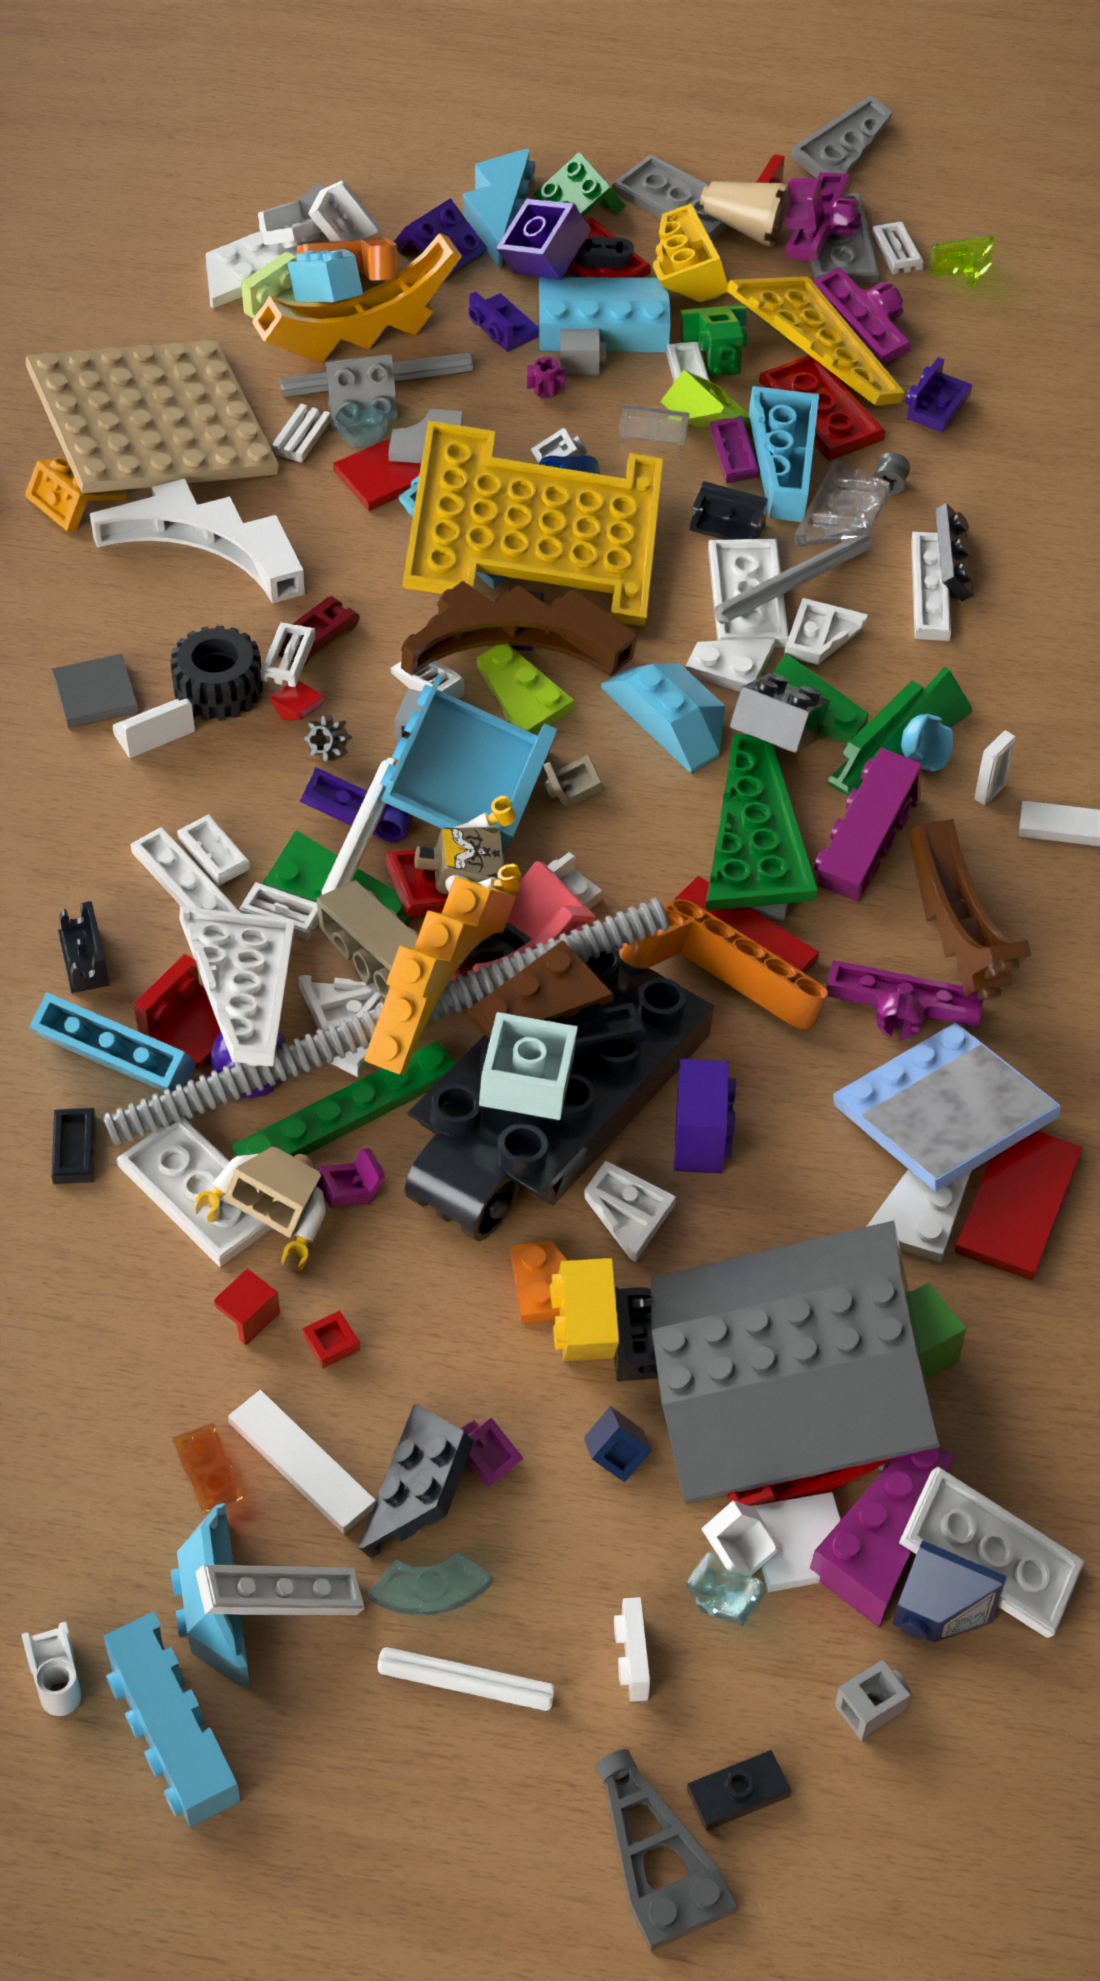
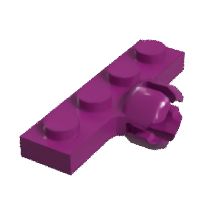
(838, 219)
(868, 313)
(901, 998)

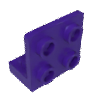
(448, 221)

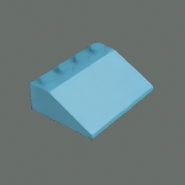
(627, 312)

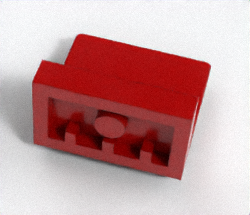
(179, 1011)

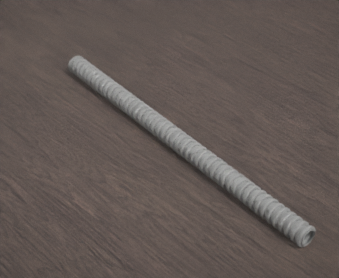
(359, 1031)

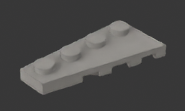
(843, 140)

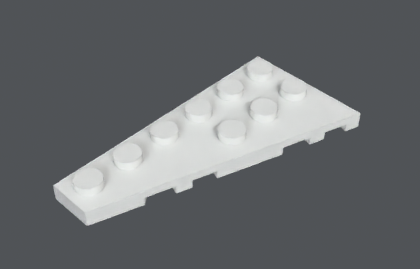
(244, 975)

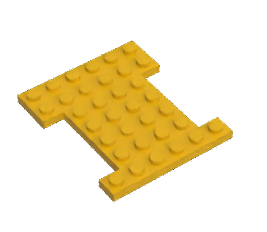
(531, 521)

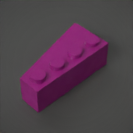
(870, 825)
(863, 1551)

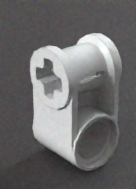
(52, 1662)

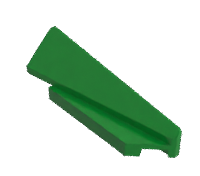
(939, 698)

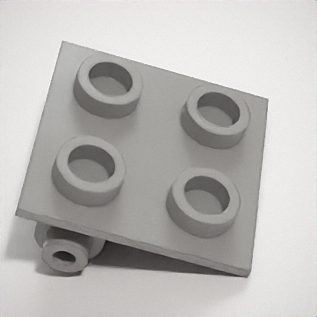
(363, 382)

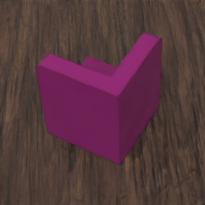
(805, 204)

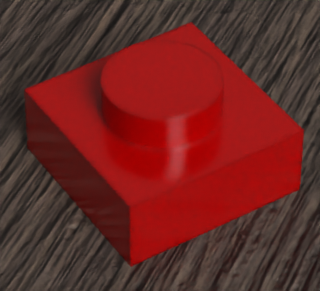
(331, 1339)

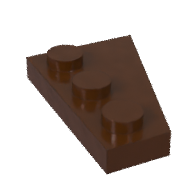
(544, 990)

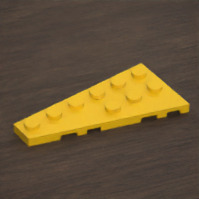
(813, 324)

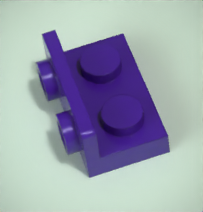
(502, 321)

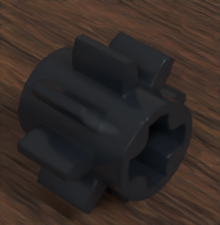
(337, 734)

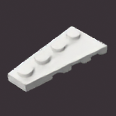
(922, 1215)

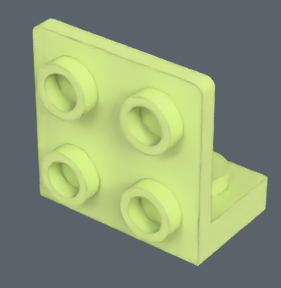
(268, 281)

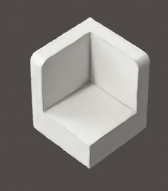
(741, 1539)

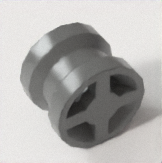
(893, 469)

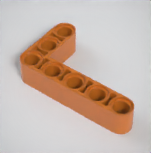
(374, 257)
(733, 960)

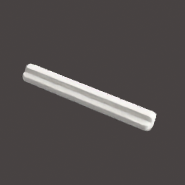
(466, 1678)

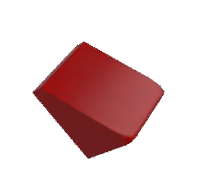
(297, 701)

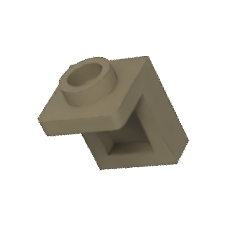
(573, 782)

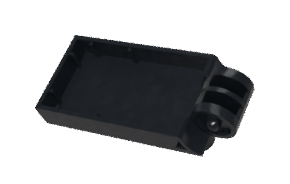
(490, 1153)

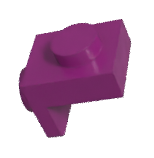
(351, 1182)

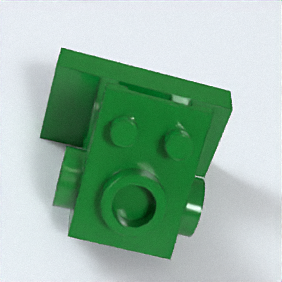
(720, 333)

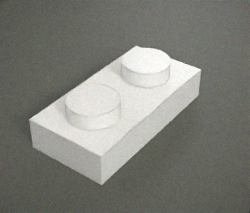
(634, 1666)

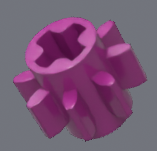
(546, 377)

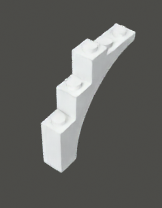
(215, 526)

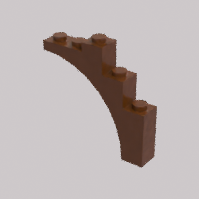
(518, 618)
(965, 928)

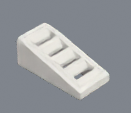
(450, 683)

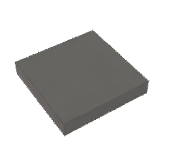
(95, 690)

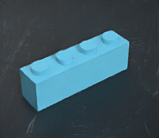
(111, 1044)

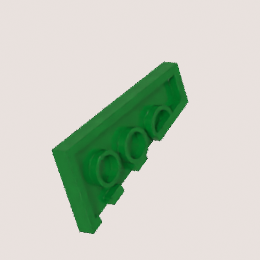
(306, 867)

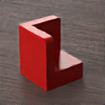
(249, 1304)

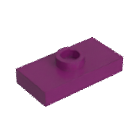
(733, 449)

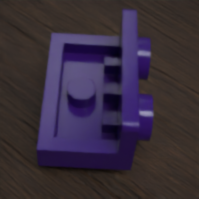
(936, 397)

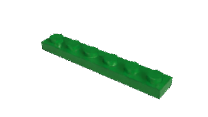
(351, 1106)

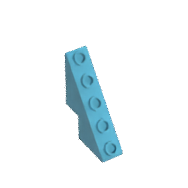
(498, 197)

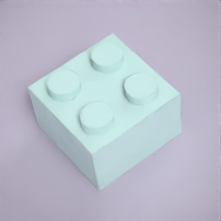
(528, 1066)

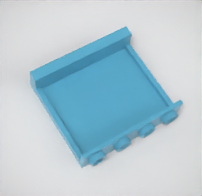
(462, 763)

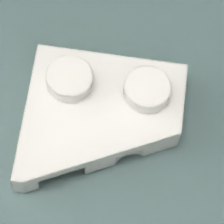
(822, 630)
(730, 661)
(335, 1001)
(628, 1207)

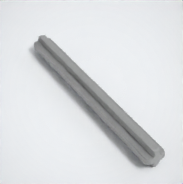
(402, 371)
(791, 578)

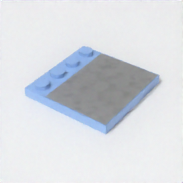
(946, 1106)

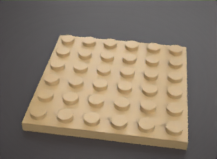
(150, 415)

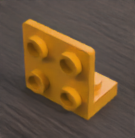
(58, 494)

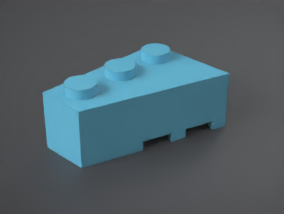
(325, 276)

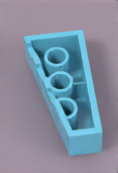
(784, 441)
(169, 1721)

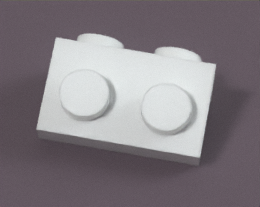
(342, 214)
(287, 226)

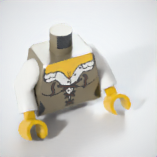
(473, 852)

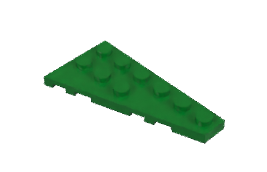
(758, 840)

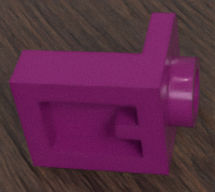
(491, 1452)

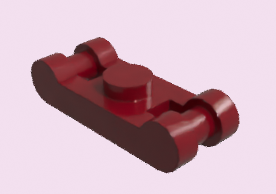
(329, 622)

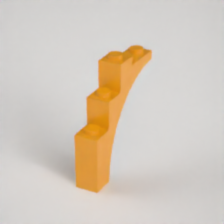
(402, 303)
(423, 972)

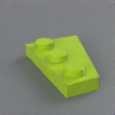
(522, 689)

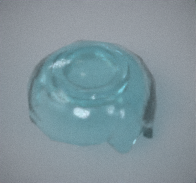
(361, 427)

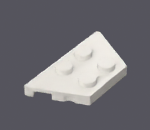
(235, 263)

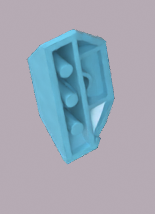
(672, 710)
(211, 1637)

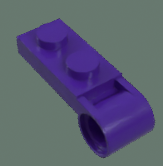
(343, 801)

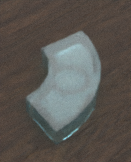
(430, 1588)

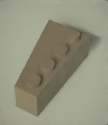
(364, 932)

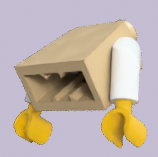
(274, 1190)

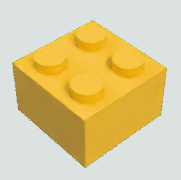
(587, 1310)

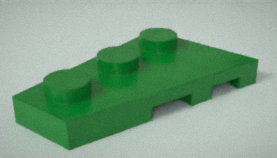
(842, 717)

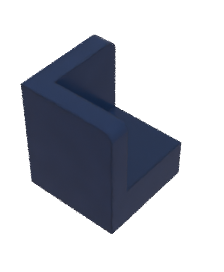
(617, 1444)

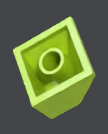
(702, 400)

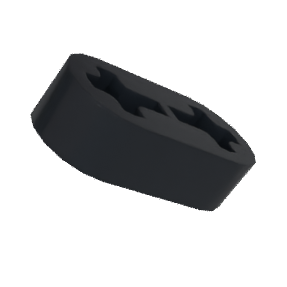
(605, 253)

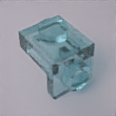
(724, 1592)

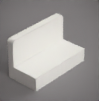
(155, 727)

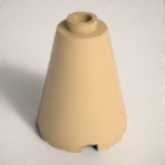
(748, 207)

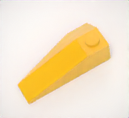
(688, 257)

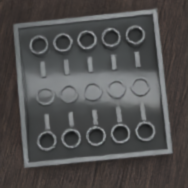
(790, 1363)

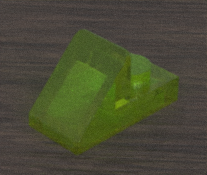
(962, 256)

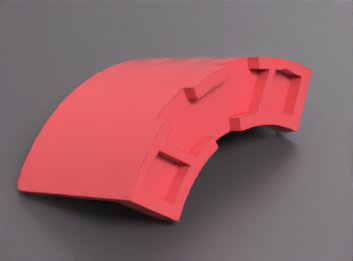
(542, 911)

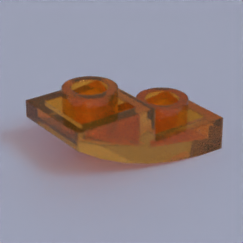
(207, 1468)

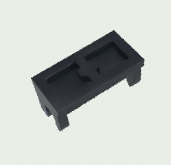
(728, 513)
(82, 950)
(635, 1350)

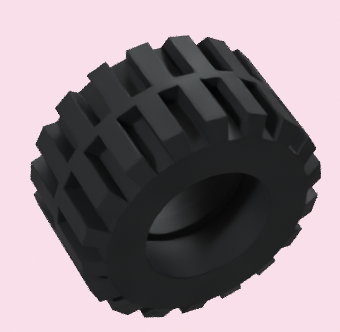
(217, 672)

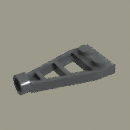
(678, 1907)

